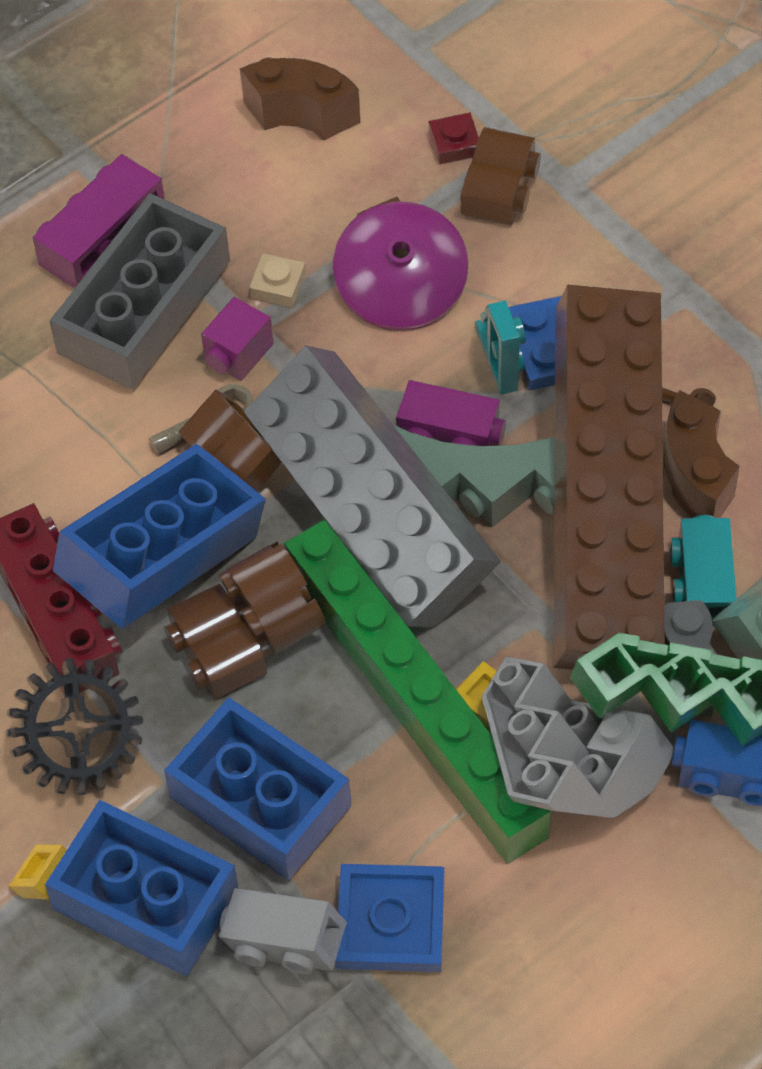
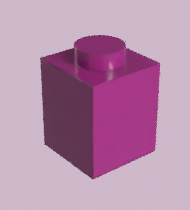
(237, 339)

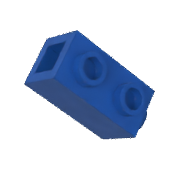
(718, 764)

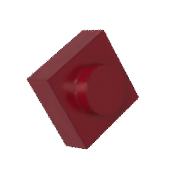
(453, 137)

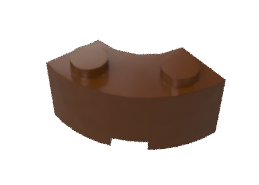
(300, 95)
(694, 462)

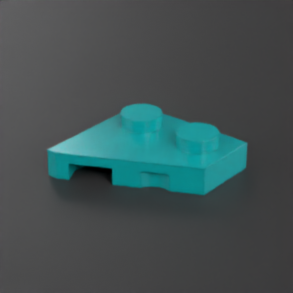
(501, 343)

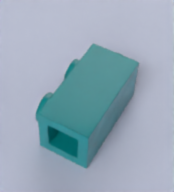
(705, 563)

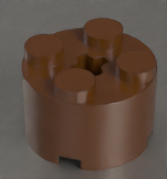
(272, 599)

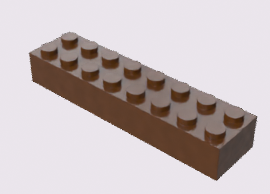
(607, 470)

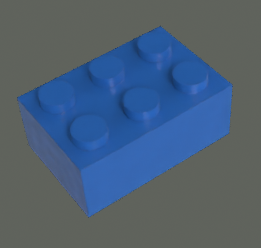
(258, 788)
(142, 887)

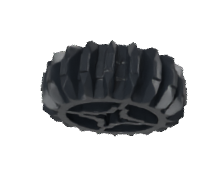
(74, 703)

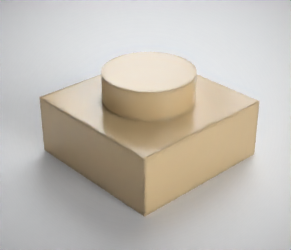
(277, 280)

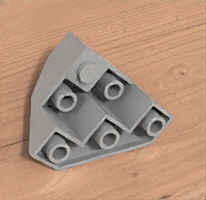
(562, 753)

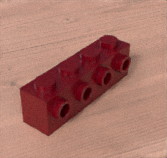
(53, 610)

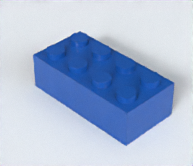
(158, 535)

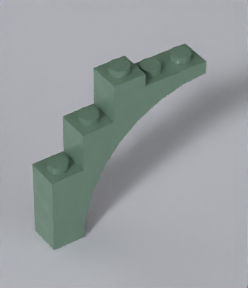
(490, 478)

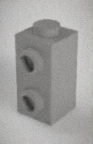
(282, 930)

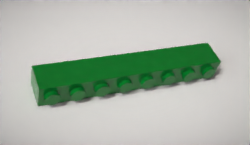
(415, 691)

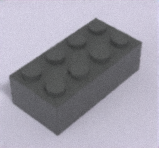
(140, 291)

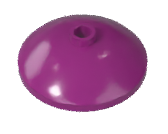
(400, 290)

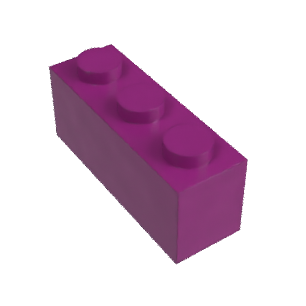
(93, 218)

